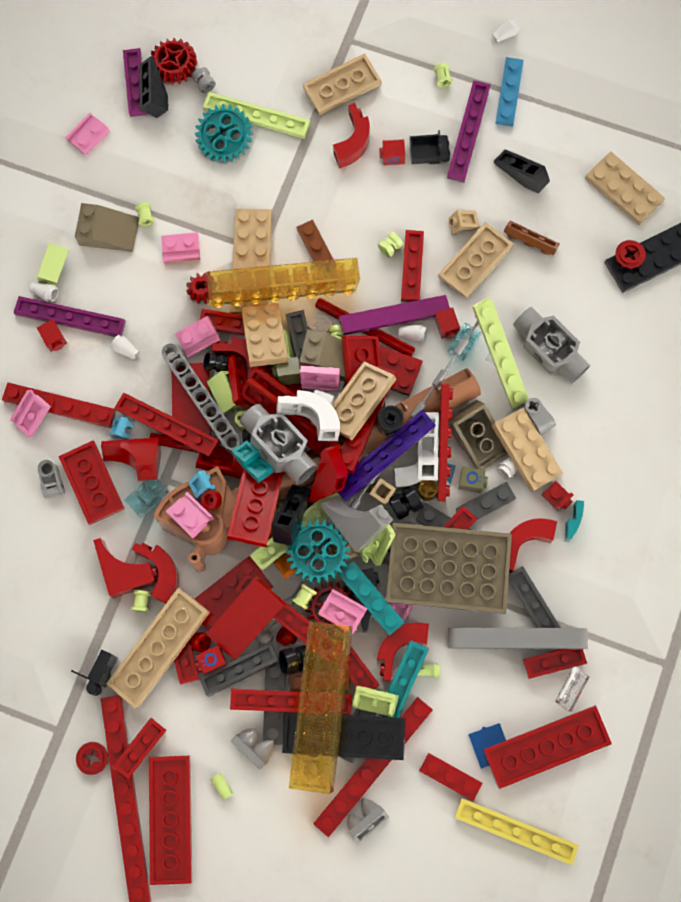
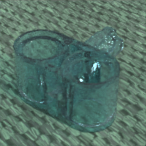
(463, 332)

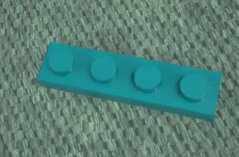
(371, 598)
(407, 673)

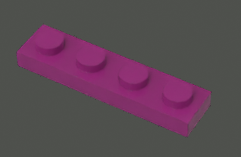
(132, 63)

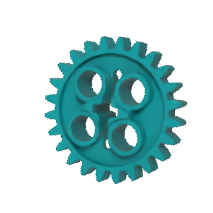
(215, 120)
(331, 562)

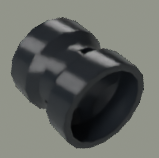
(215, 362)

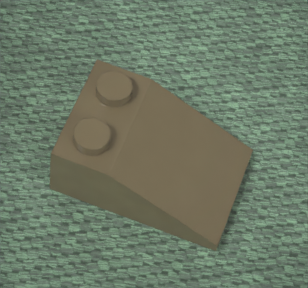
(106, 228)
(322, 351)
(476, 436)

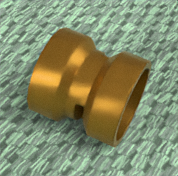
(426, 487)

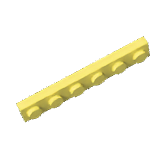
(516, 831)

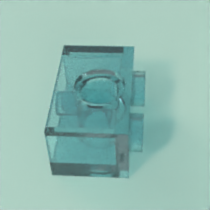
(146, 496)

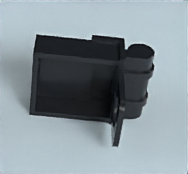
(429, 149)
(99, 673)

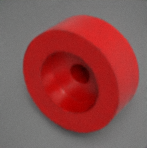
(211, 499)
(285, 637)
(200, 642)

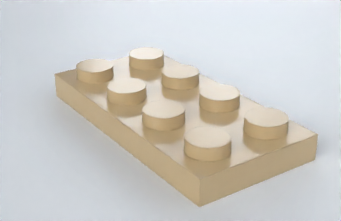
(342, 84)
(625, 187)
(475, 260)
(264, 335)
(361, 398)
(527, 449)

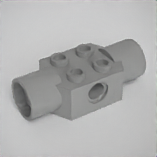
(551, 344)
(279, 443)

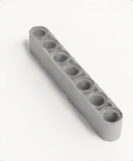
(199, 390)
(517, 638)

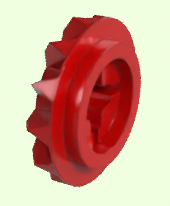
(632, 247)
(84, 763)

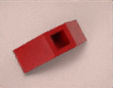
(330, 474)

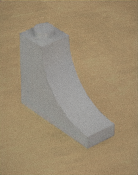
(356, 526)

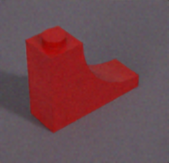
(140, 454)
(121, 576)

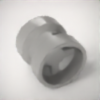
(204, 81)

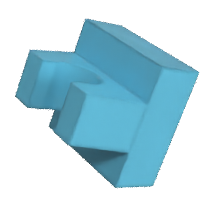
(119, 426)
(200, 483)

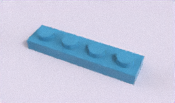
(509, 91)

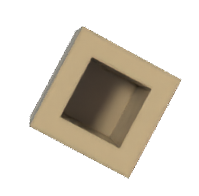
(381, 490)

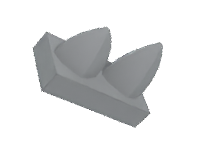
(257, 755)
(361, 828)

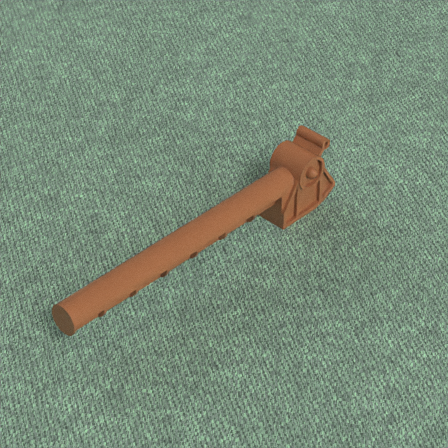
(214, 536)

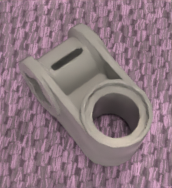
(540, 416)
(51, 482)

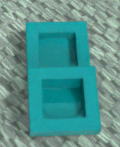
(252, 462)
(572, 525)

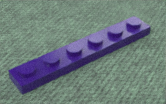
(387, 453)

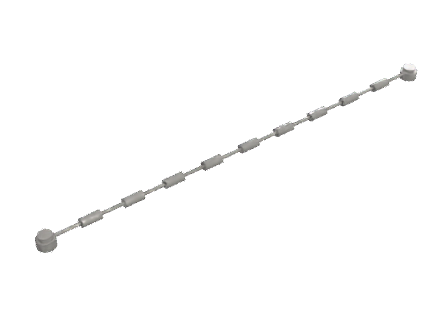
(266, 637)

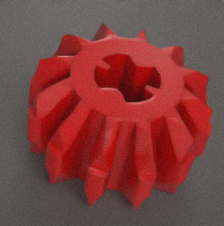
(194, 291)

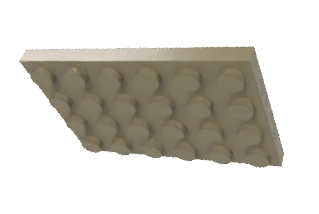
(449, 568)

